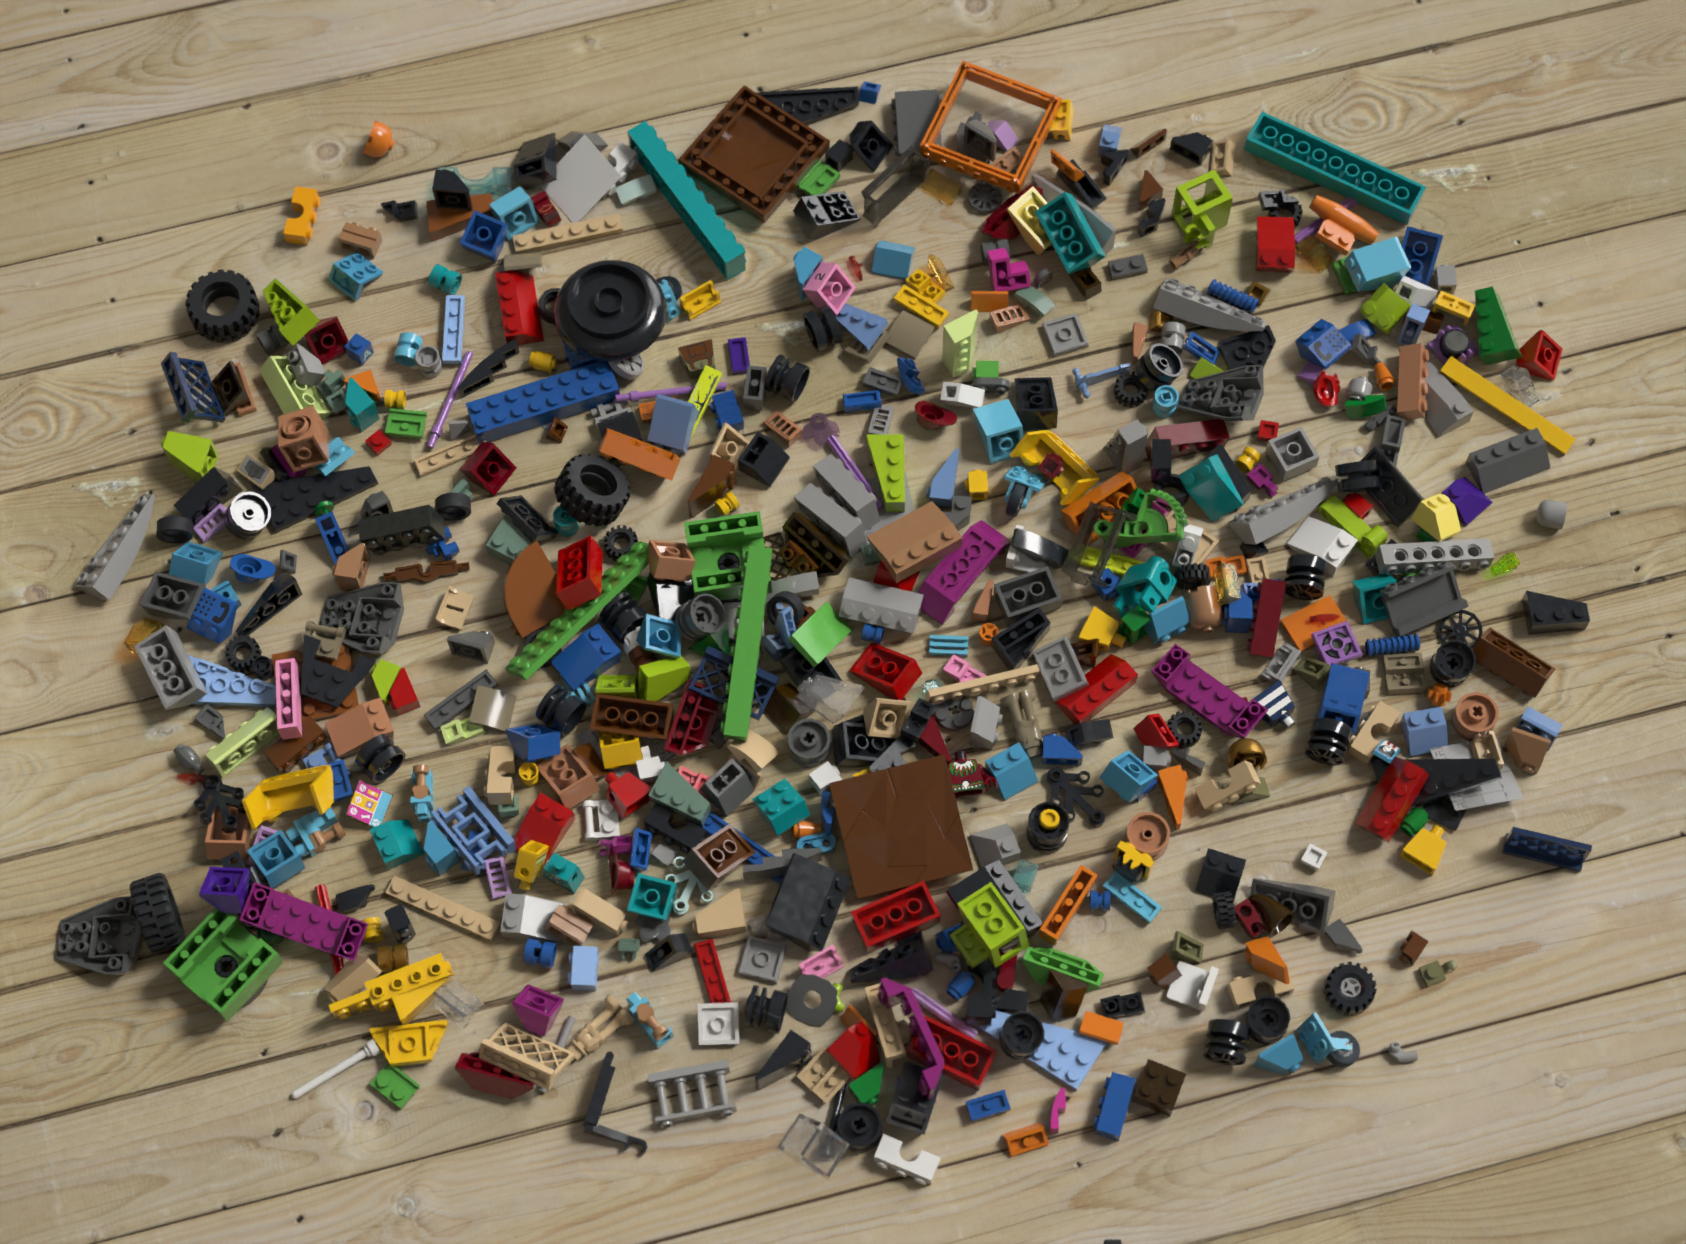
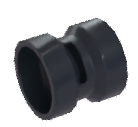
(260, 664)

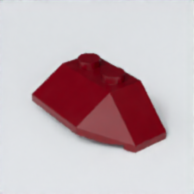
(1000, 223)
(692, 723)
(490, 1078)

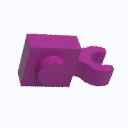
(1262, 478)
(621, 844)

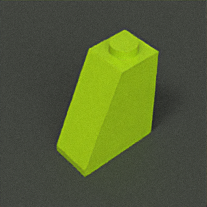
(661, 677)

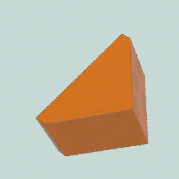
(367, 383)

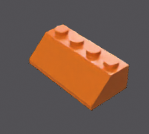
(1110, 493)

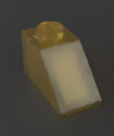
(141, 631)

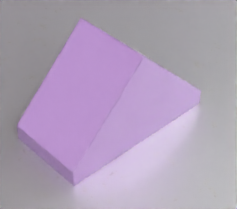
(1004, 134)

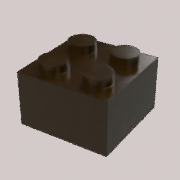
(1159, 1087)

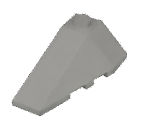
(1445, 404)

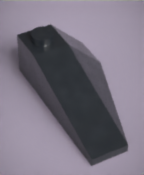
(276, 597)
(905, 960)

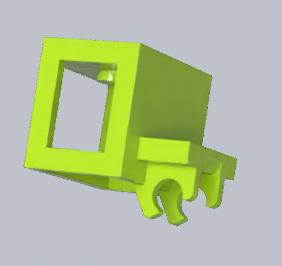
(1208, 212)
(987, 927)

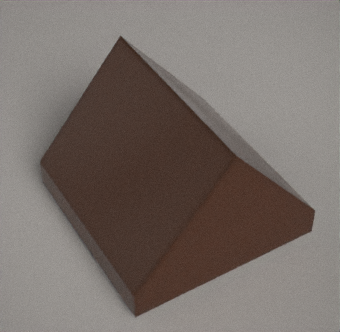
(557, 430)

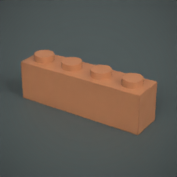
(1412, 381)

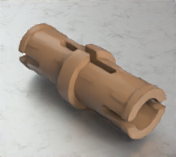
(1185, 255)

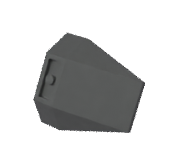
(1226, 395)
(368, 615)
(101, 937)

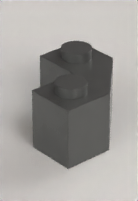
(960, 511)

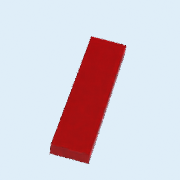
(712, 972)

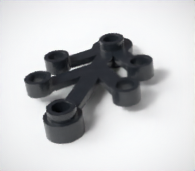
(214, 785)
(1075, 793)

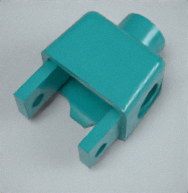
(1154, 582)

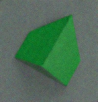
(717, 640)

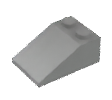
(526, 918)

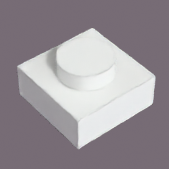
(1313, 857)

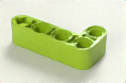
(1344, 518)

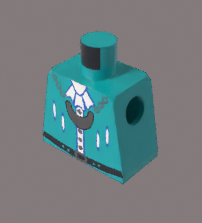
(562, 871)

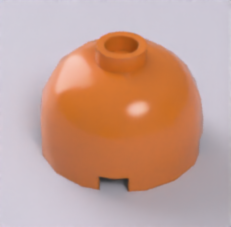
(379, 141)

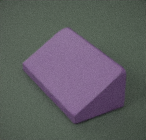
(1310, 373)

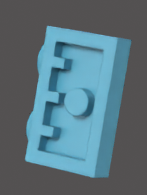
(337, 455)

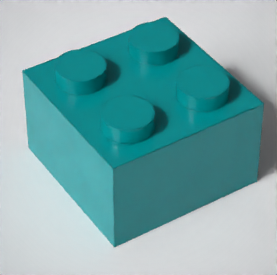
(781, 806)

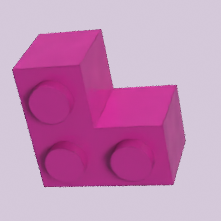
(1007, 275)

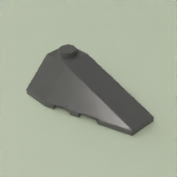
(1310, 904)

